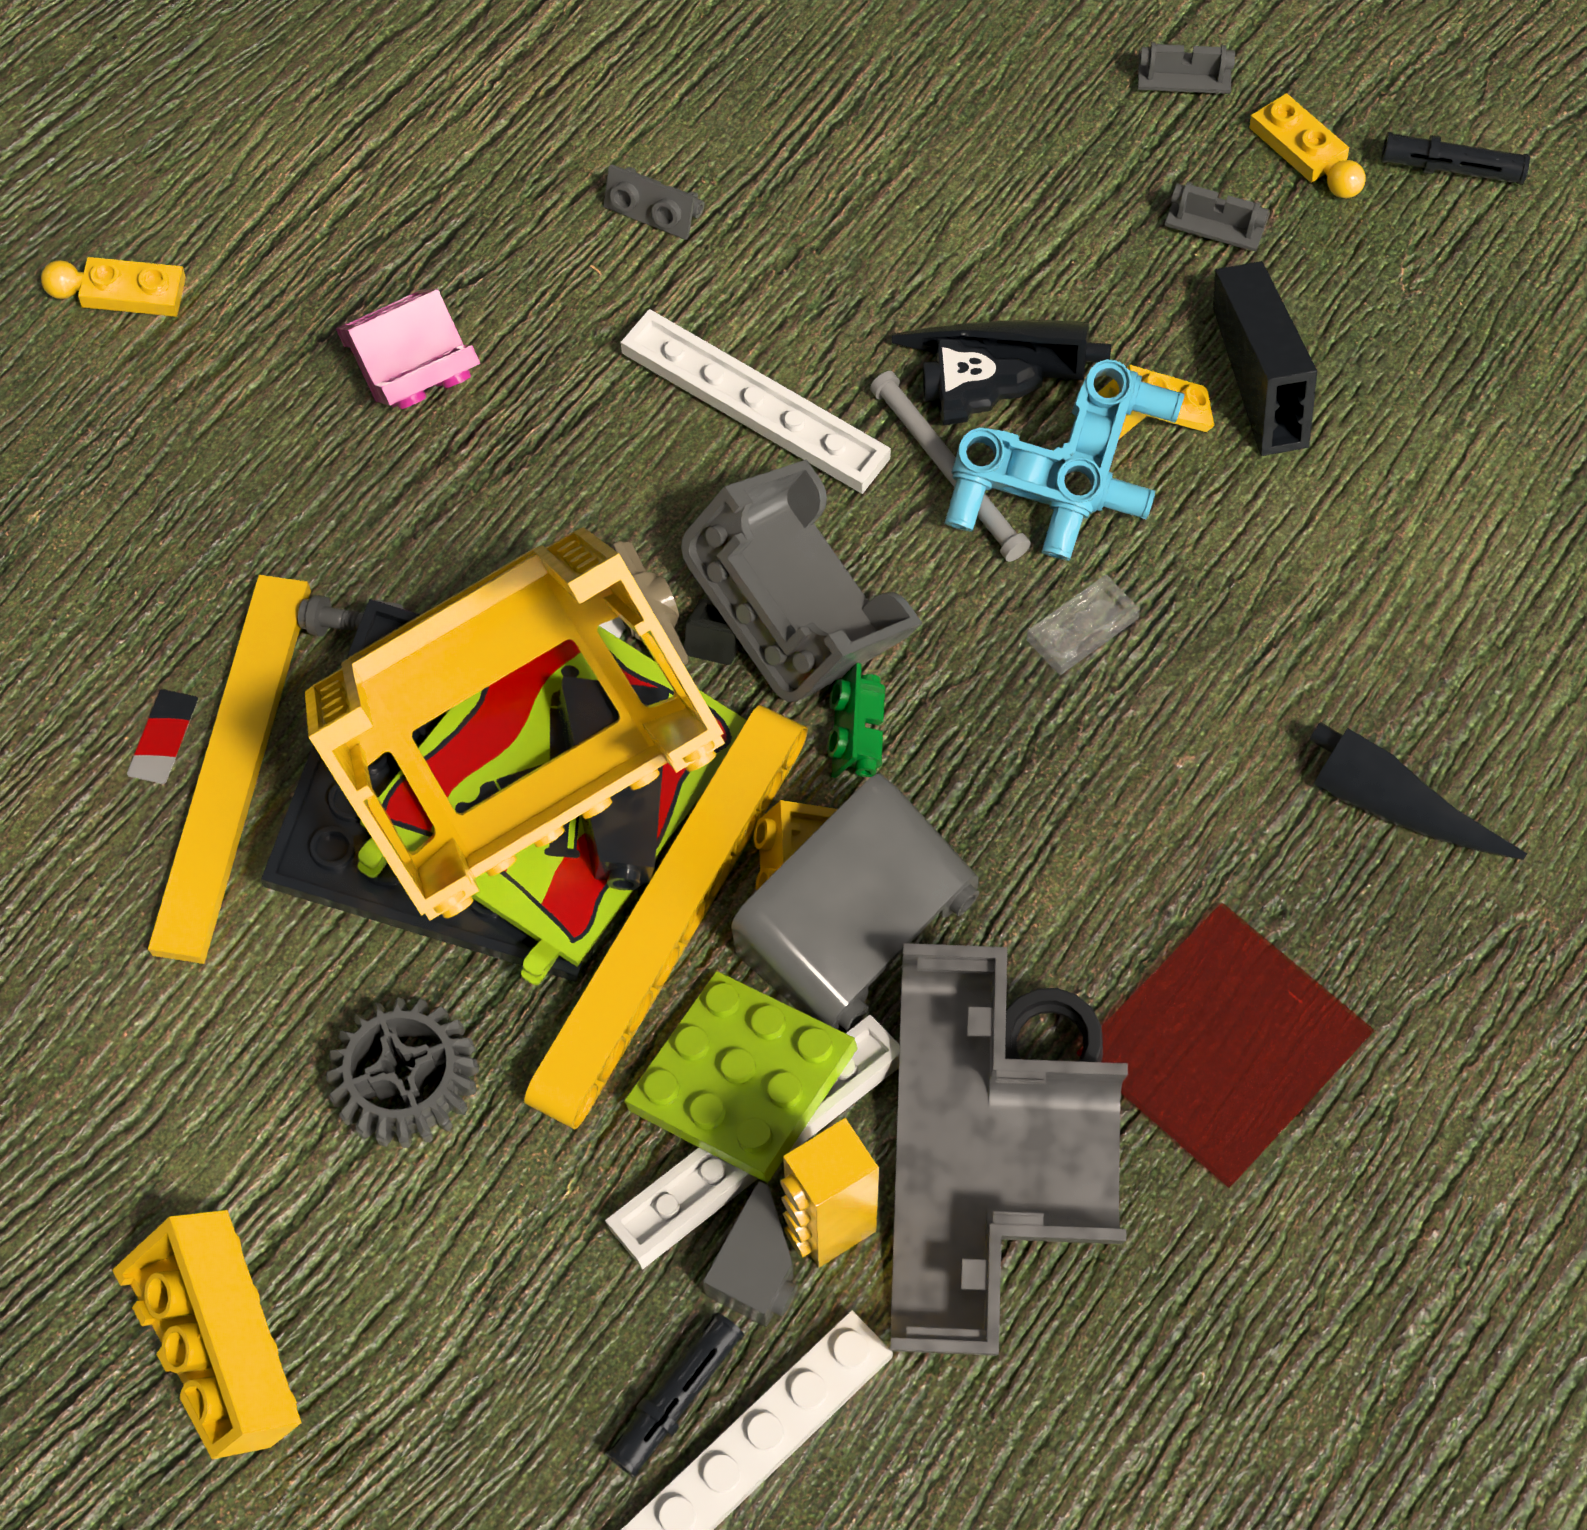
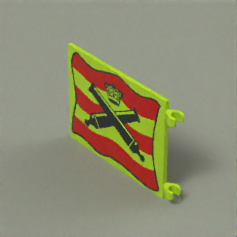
(501, 739)

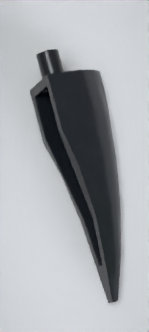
(1052, 344)
(1389, 790)

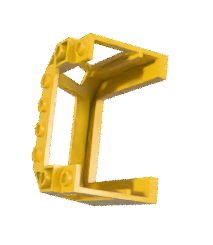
(467, 647)

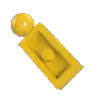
(1308, 146)
(118, 285)

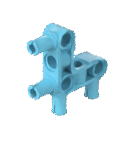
(1041, 472)

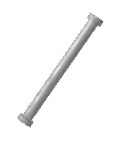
(887, 388)

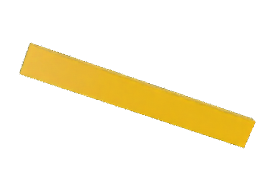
(229, 772)

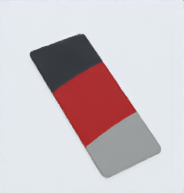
(162, 736)

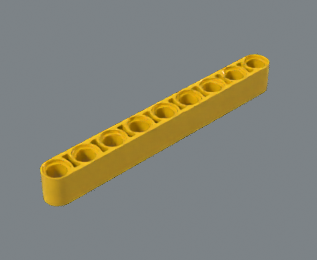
(665, 918)

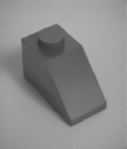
(754, 1263)

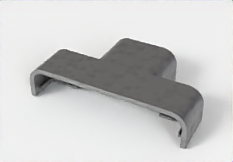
(986, 1151)

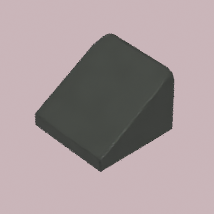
(709, 635)

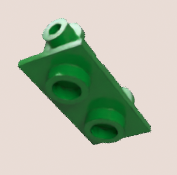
(856, 702)

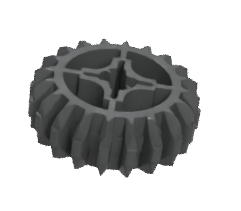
(382, 1081)

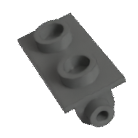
(1174, 70)
(651, 201)
(1227, 221)

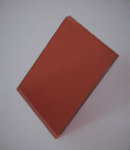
(1229, 1043)

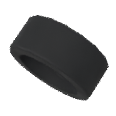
(1060, 1002)

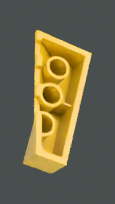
(830, 1193)
(212, 1332)

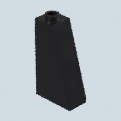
(1266, 358)
(625, 833)

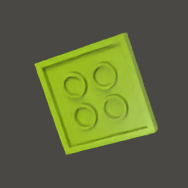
(741, 1076)

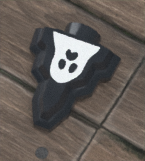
(974, 380)

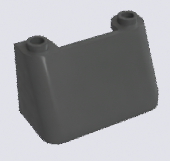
(786, 585)
(851, 903)

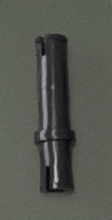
(1455, 158)
(661, 1412)

